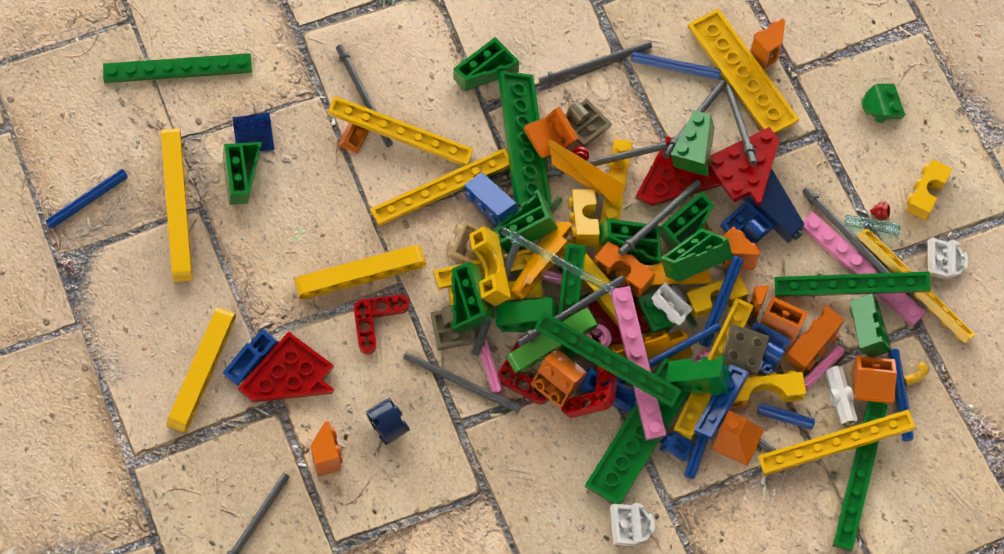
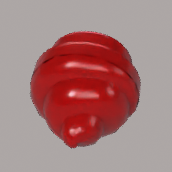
(581, 152)
(881, 211)

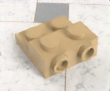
(460, 247)

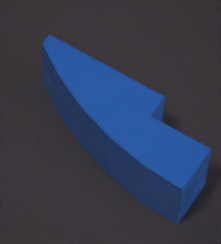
(250, 356)
(624, 396)

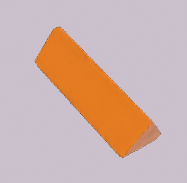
(353, 138)
(758, 299)

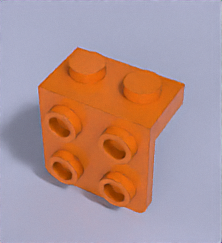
(553, 127)

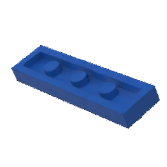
(721, 404)

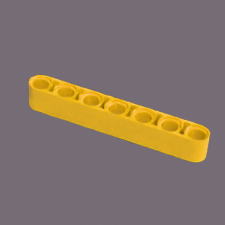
(359, 272)
(201, 370)

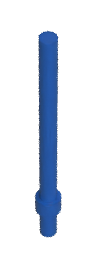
(681, 346)

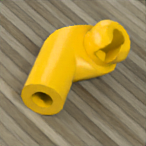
(918, 376)

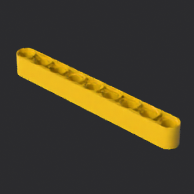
(176, 205)

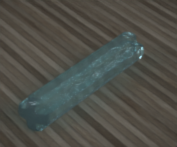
(872, 224)

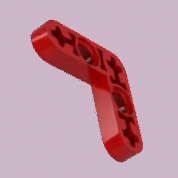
(372, 312)
(508, 383)
(600, 399)

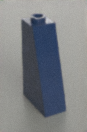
(779, 210)

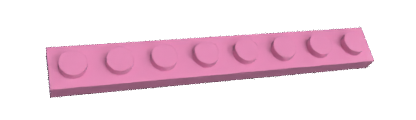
(858, 264)
(635, 352)

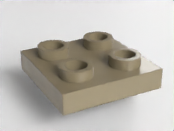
(587, 121)
(444, 335)
(744, 348)

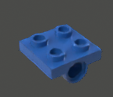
(749, 221)
(776, 344)

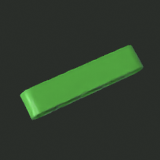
(536, 351)

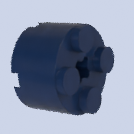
(387, 421)

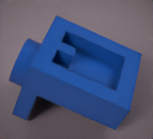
(677, 445)

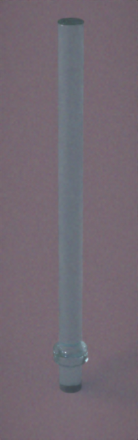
(515, 237)

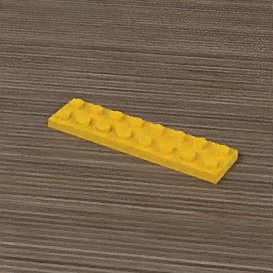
(742, 72)

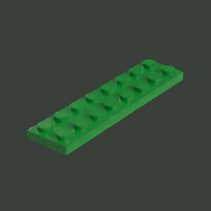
(518, 110)
(629, 451)

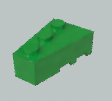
(686, 220)
(530, 221)

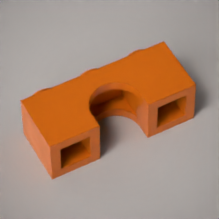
(639, 276)

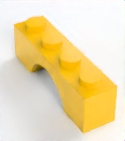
(487, 247)
(788, 386)

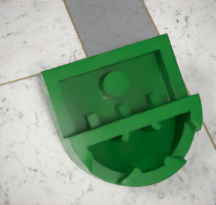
(883, 102)
(654, 317)

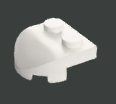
(946, 259)
(672, 302)
(630, 524)

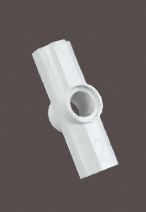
(841, 396)

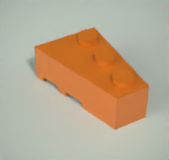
(815, 340)

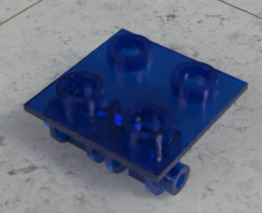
(254, 129)

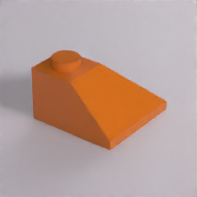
(737, 438)

